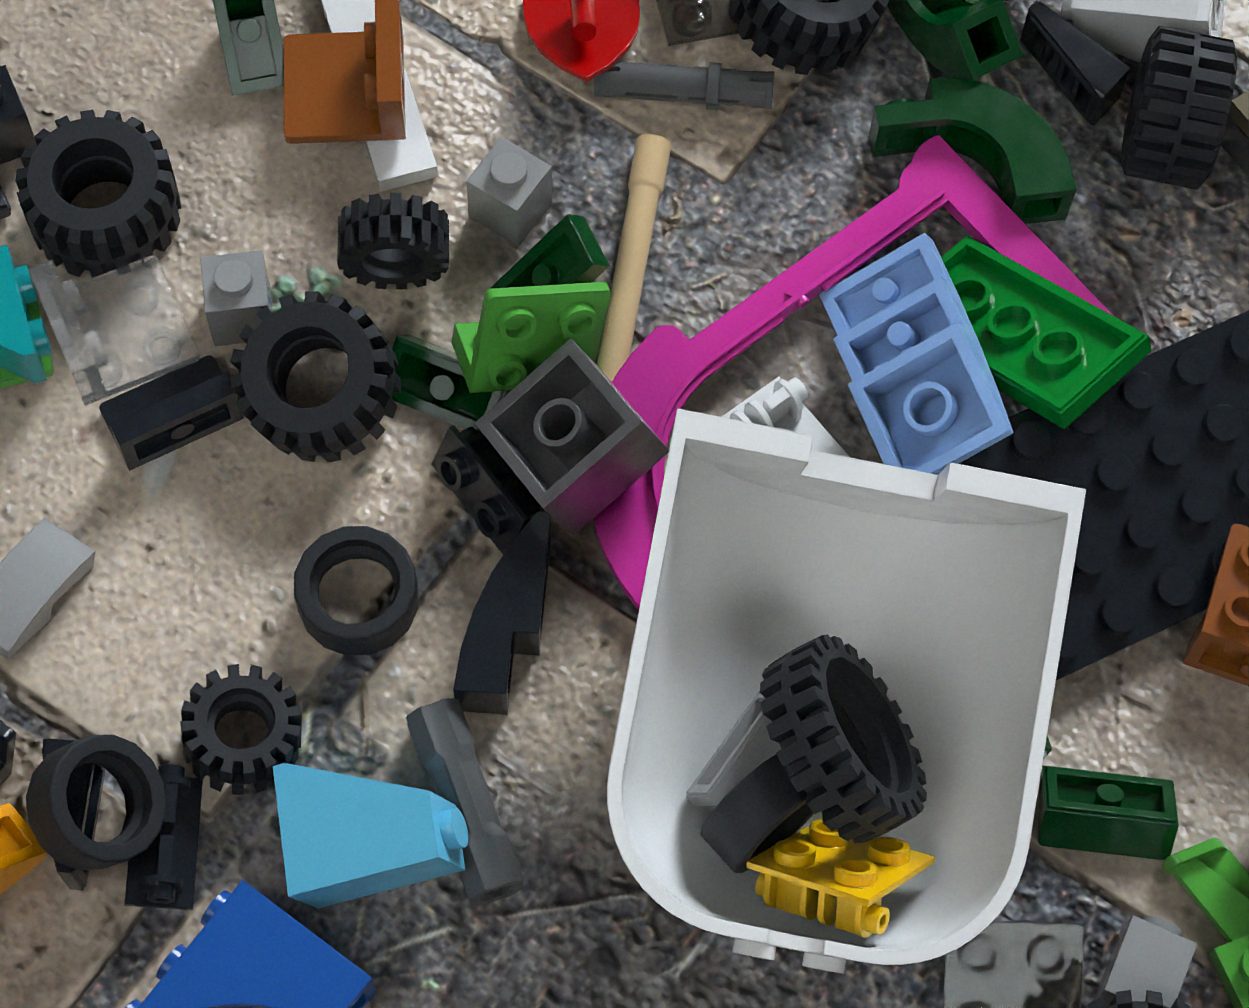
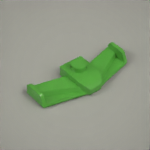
(1221, 891)

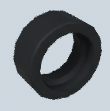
(338, 547)
(142, 792)
(756, 815)

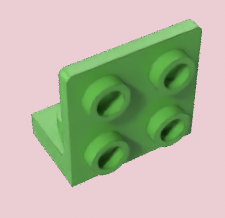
(525, 328)

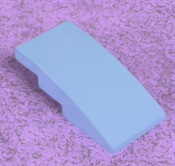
(915, 361)

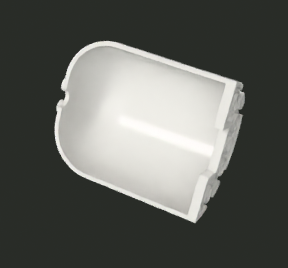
(932, 579)

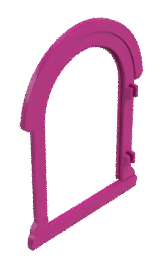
(671, 367)

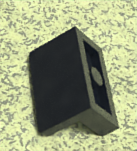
(171, 411)

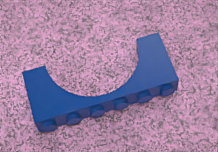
(256, 959)

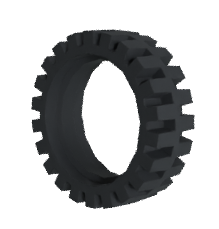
(843, 739)

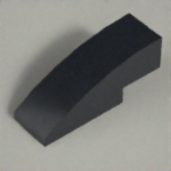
(505, 621)

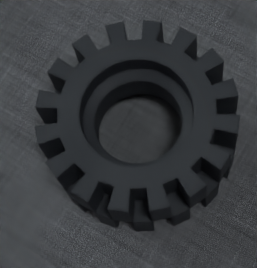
(393, 241)
(232, 694)

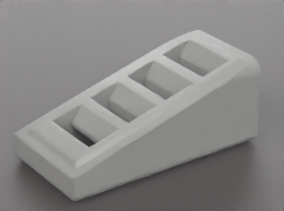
(736, 757)

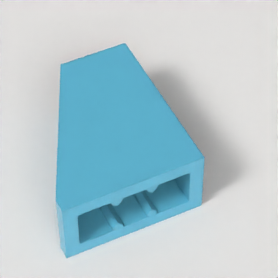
(361, 835)

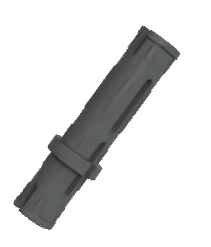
(687, 84)

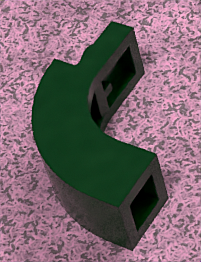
(959, 35)
(992, 130)

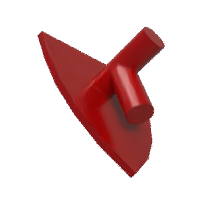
(582, 34)

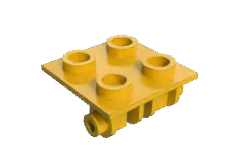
(835, 878)

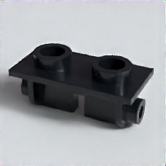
(472, 470)
(167, 869)

